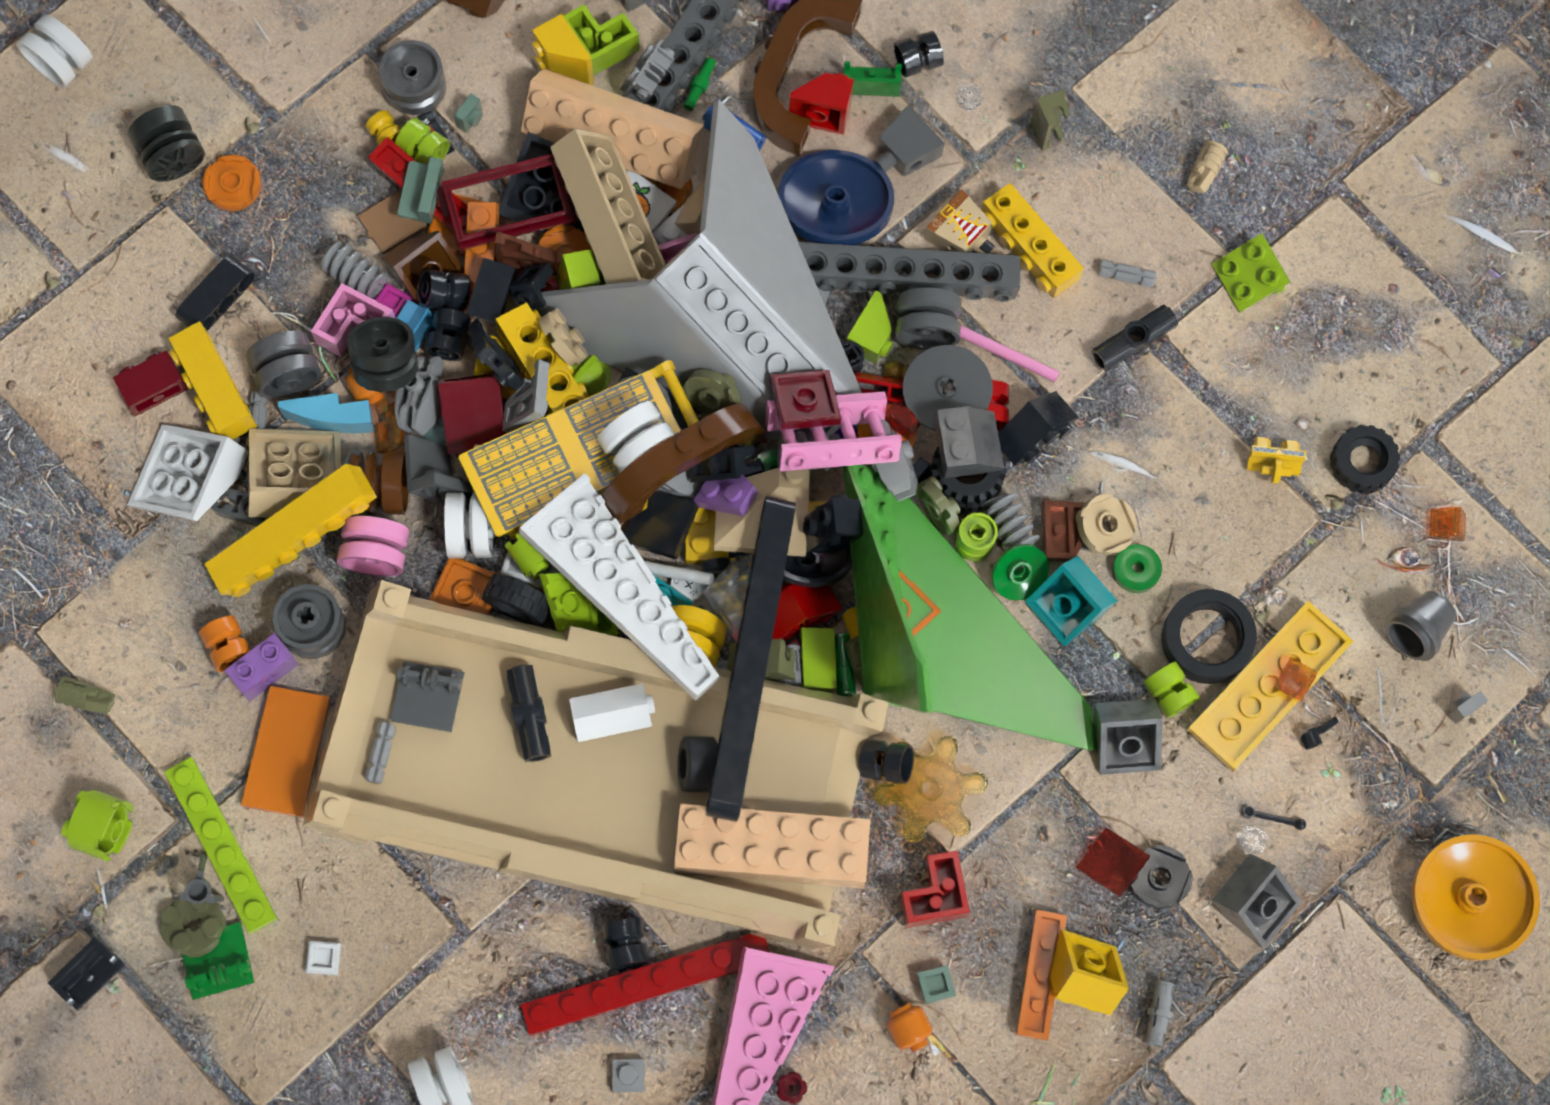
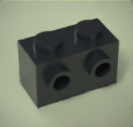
(833, 525)

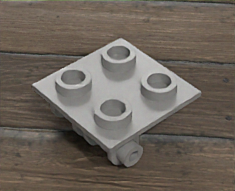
(648, 70)

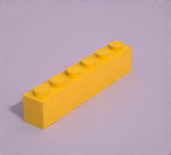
(291, 531)

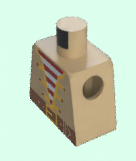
(961, 227)

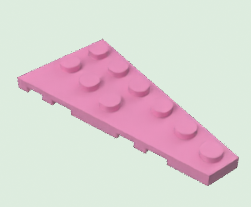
(764, 1021)

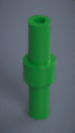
(699, 84)

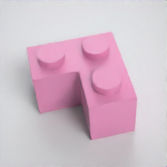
(342, 314)

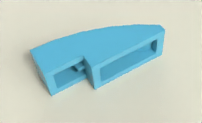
(329, 414)

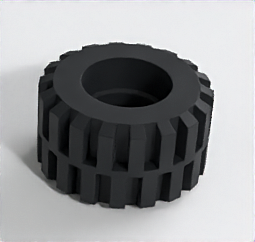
(964, 494)

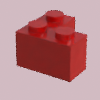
(803, 608)
(944, 897)

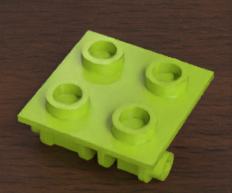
(1251, 273)

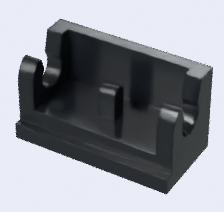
(491, 291)
(723, 465)
(86, 974)

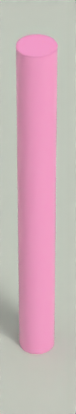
(1008, 354)

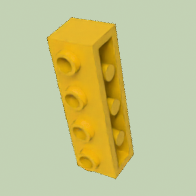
(1032, 240)
(212, 382)

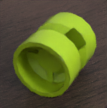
(420, 142)
(976, 537)
(1171, 690)

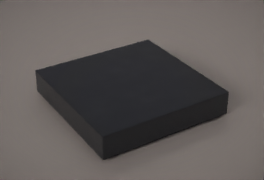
(662, 525)

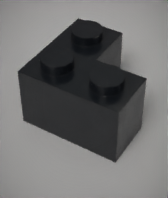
(1035, 425)

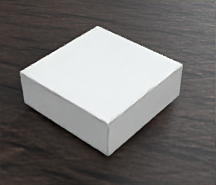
(323, 958)

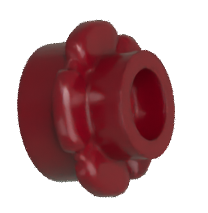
(785, 1094)

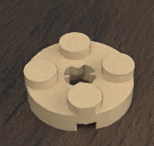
(566, 340)
(1091, 529)

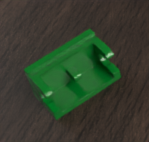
(875, 81)

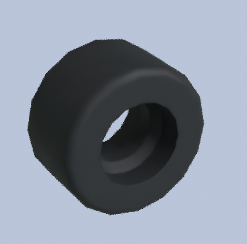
(696, 763)

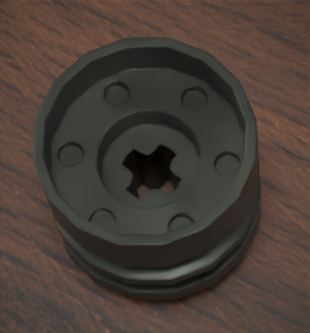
(166, 143)

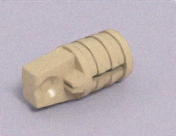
(1206, 166)

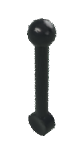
(1249, 812)

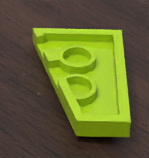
(568, 604)

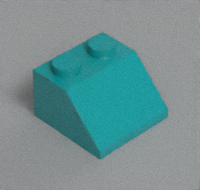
(1071, 600)

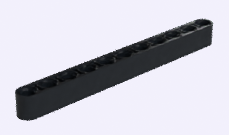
(750, 660)

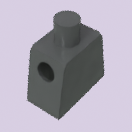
(908, 144)

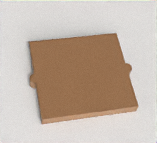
(386, 226)

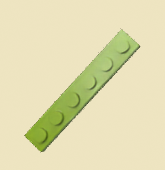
(221, 845)

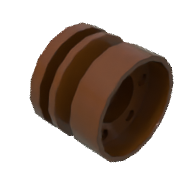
(386, 480)

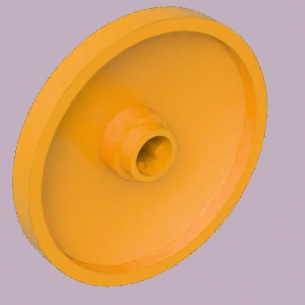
(1475, 897)

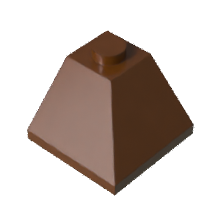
(420, 254)

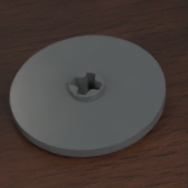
(938, 367)

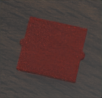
(1113, 862)

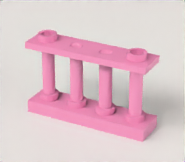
(854, 409)

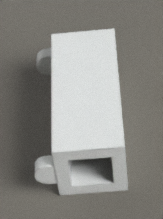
(611, 712)

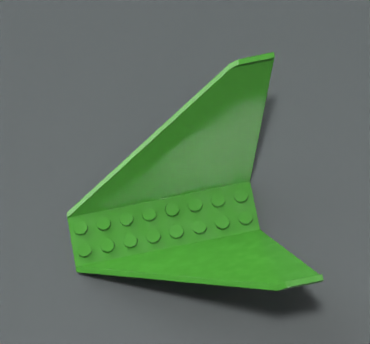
(973, 654)

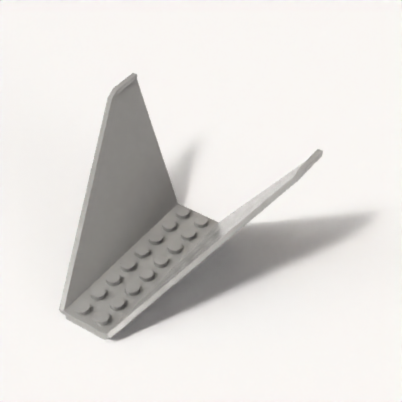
(728, 299)

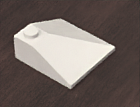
(187, 472)

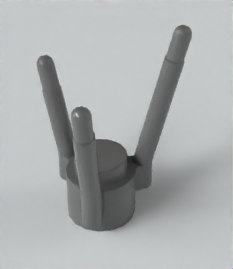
(198, 888)

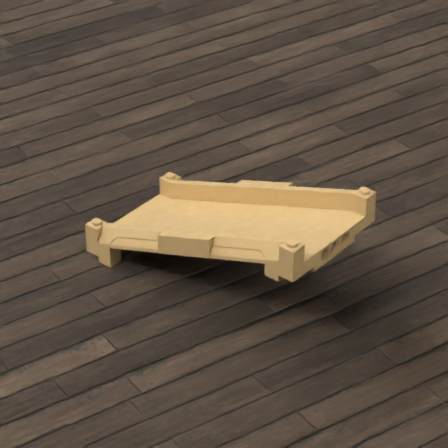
(598, 808)

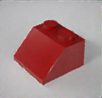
(824, 102)

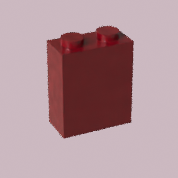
(471, 411)

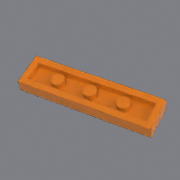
(480, 217)
(1037, 992)

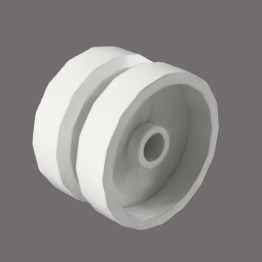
(54, 50)
(633, 434)
(464, 525)
(445, 1086)

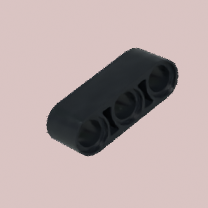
(215, 293)

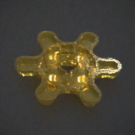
(944, 808)

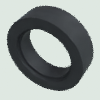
(1229, 607)

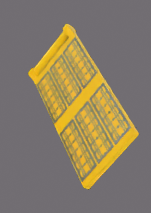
(540, 460)

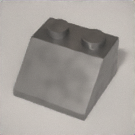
(968, 441)
(1128, 736)
(1257, 900)

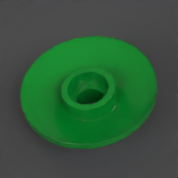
(1027, 578)

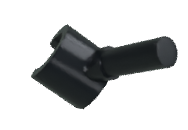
(1312, 737)

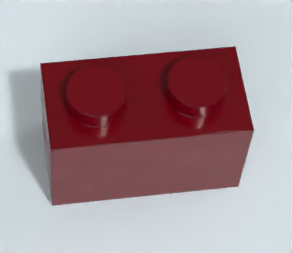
(150, 382)

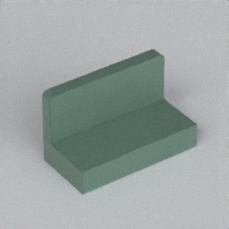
(420, 190)

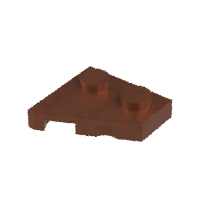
(521, 253)
(1060, 530)

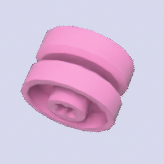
(373, 546)

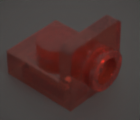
(902, 420)

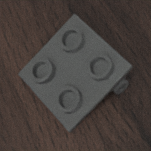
(427, 696)

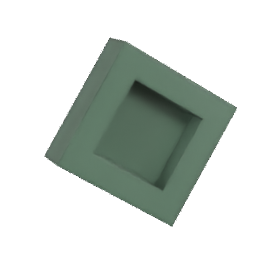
(469, 113)
(936, 985)

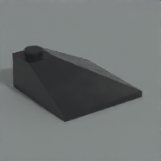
(534, 191)

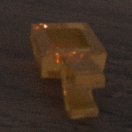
(386, 432)

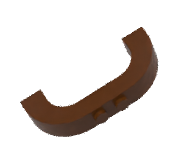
(804, 17)
(639, 480)

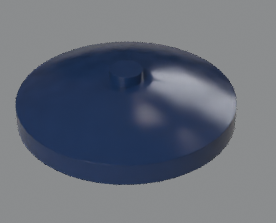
(836, 197)

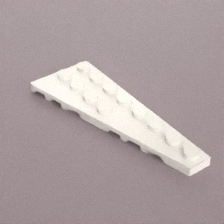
(596, 557)

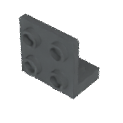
(430, 470)

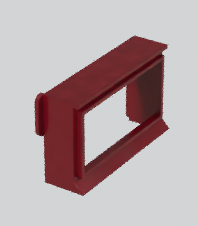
(449, 209)

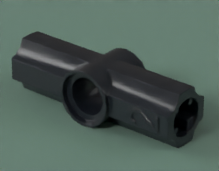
(1122, 347)
(528, 713)

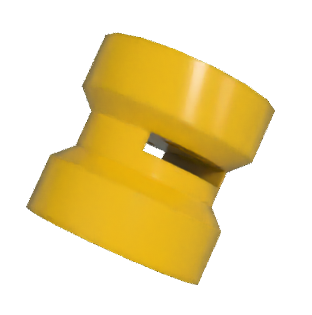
(382, 126)

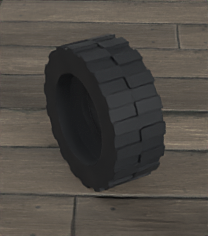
(1373, 438)
(516, 600)

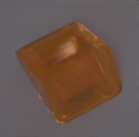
(1448, 524)
(1295, 679)

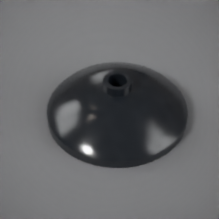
(818, 568)

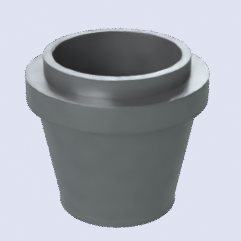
(1420, 626)

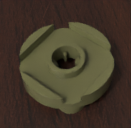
(707, 382)
(938, 508)
(184, 940)

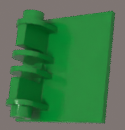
(222, 968)

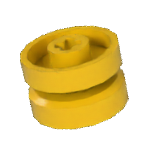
(705, 630)

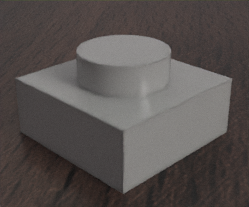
(1466, 705)
(628, 1075)

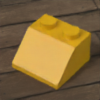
(561, 51)
(1087, 973)

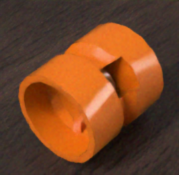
(224, 640)

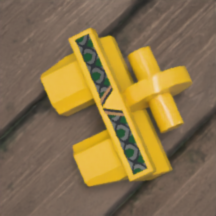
(1276, 461)

